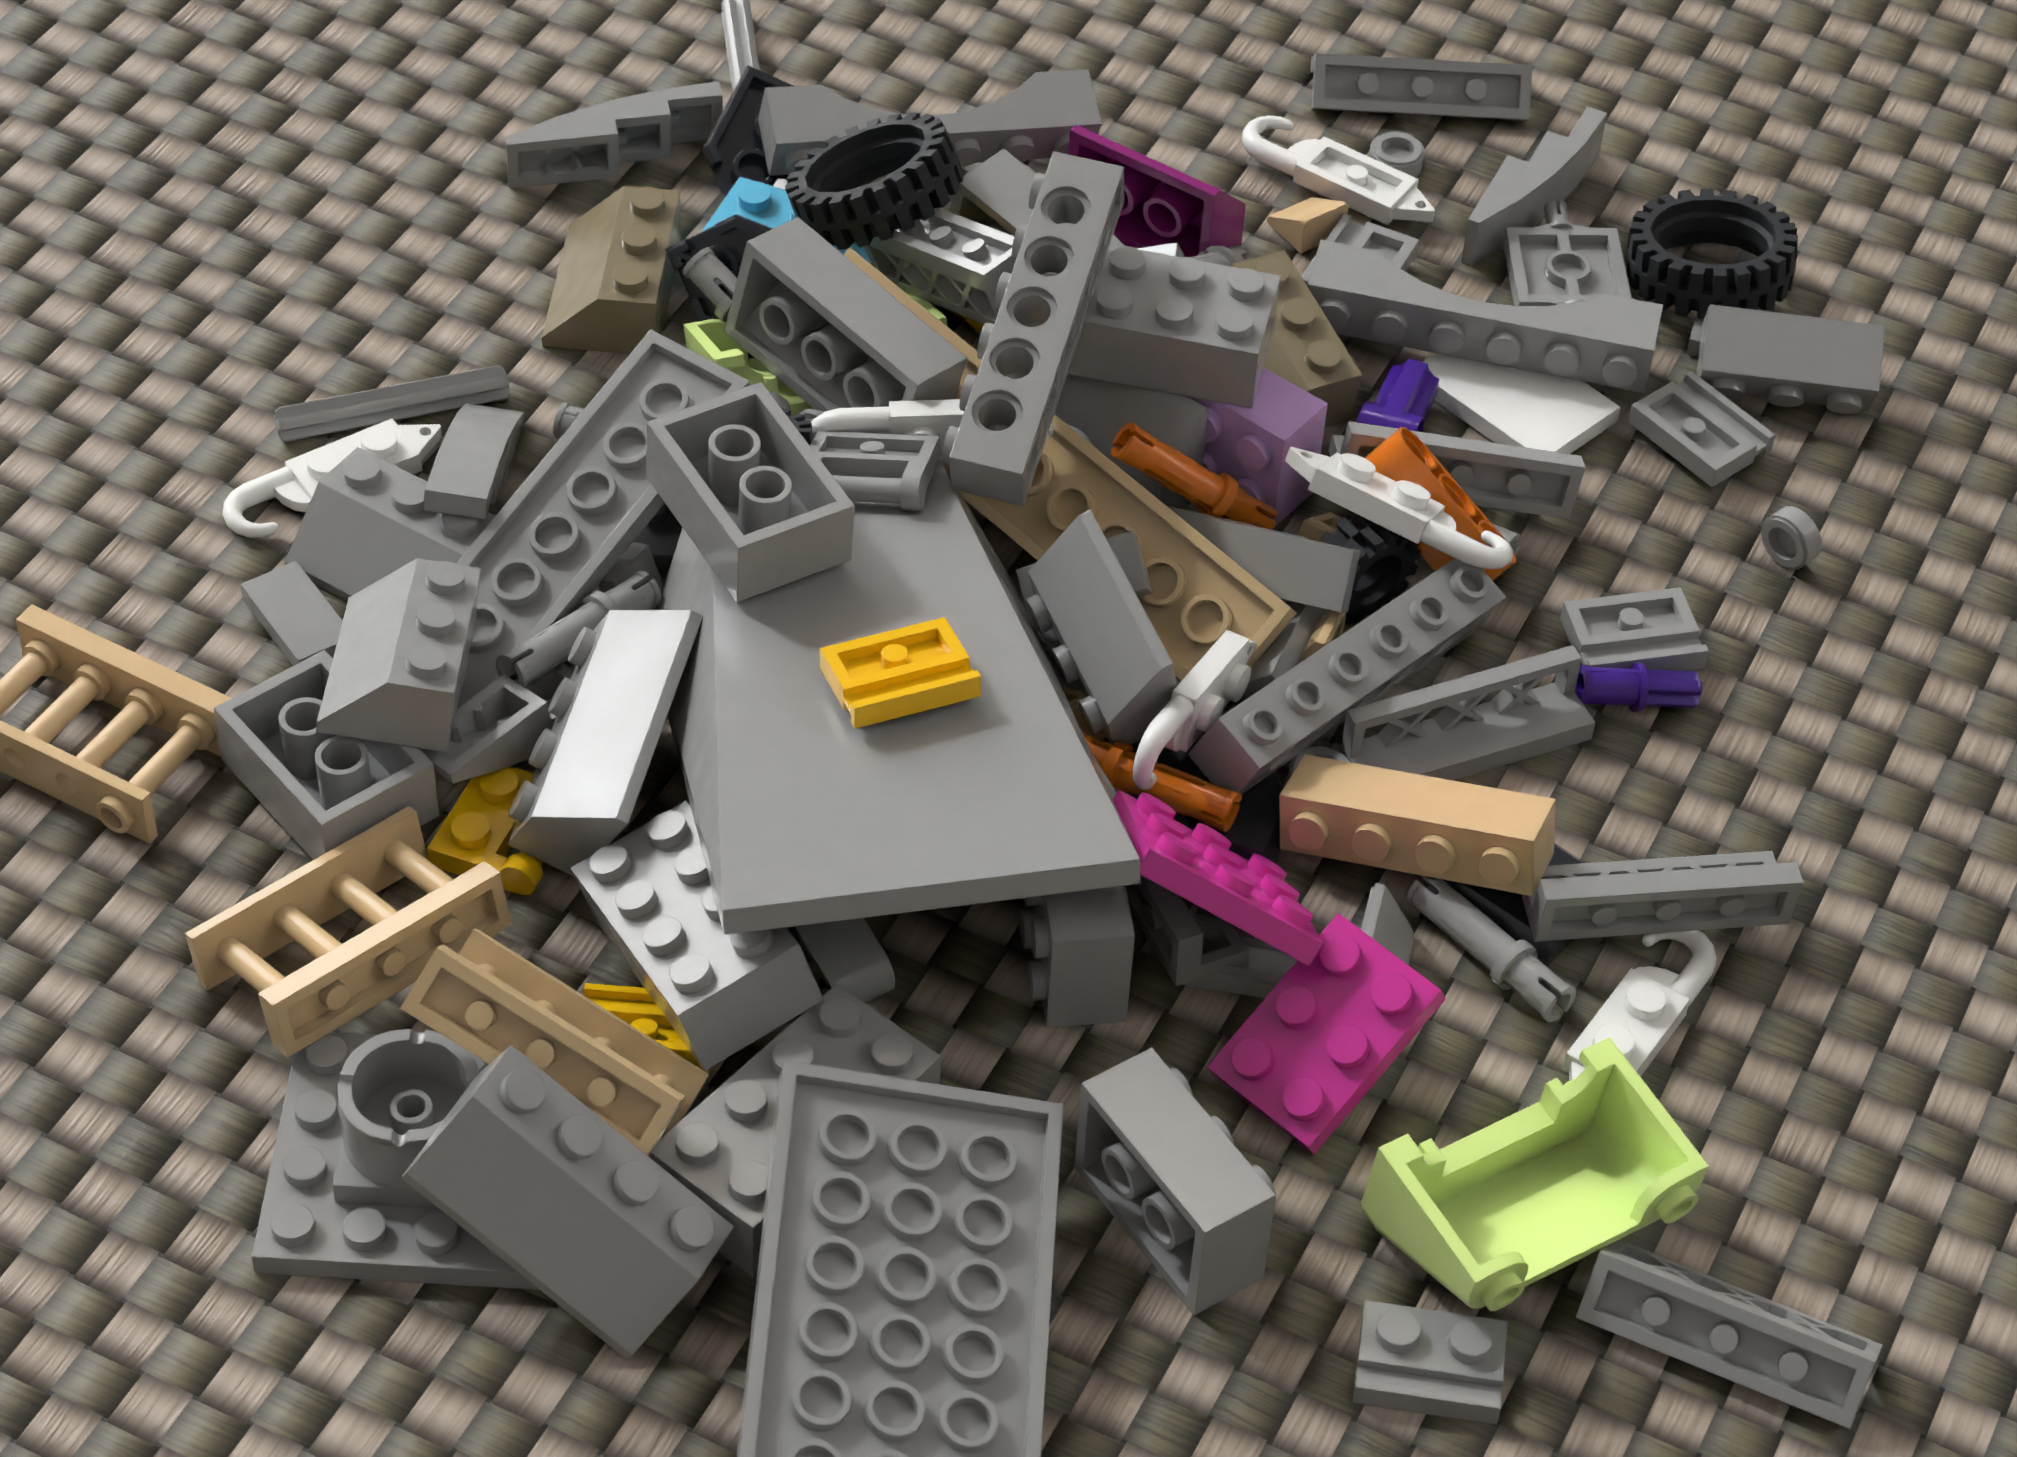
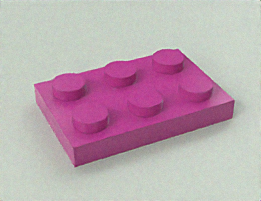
(1326, 1034)

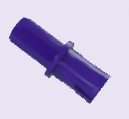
(1638, 687)

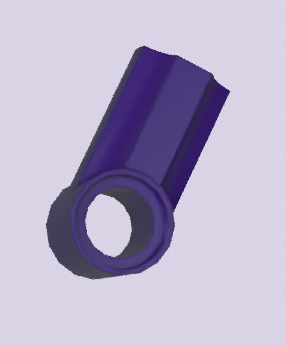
(1403, 398)

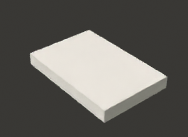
(1522, 405)

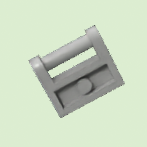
(880, 465)

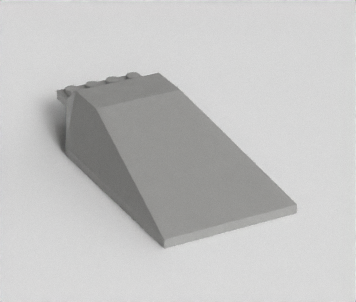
(901, 813)

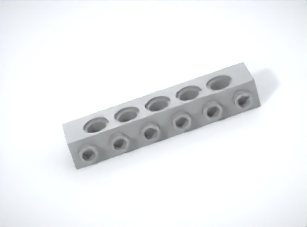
(1005, 461)
(1344, 675)

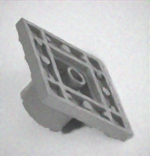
(344, 1139)

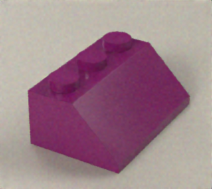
(1163, 202)

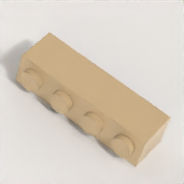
(1417, 824)

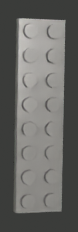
(580, 503)

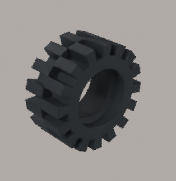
(1381, 566)

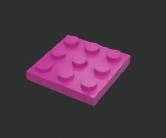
(1216, 879)

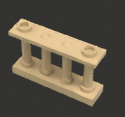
(122, 678)
(368, 967)
(500, 999)

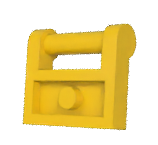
(481, 829)

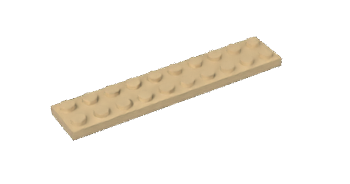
(1192, 581)

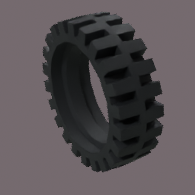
(921, 178)
(1711, 220)

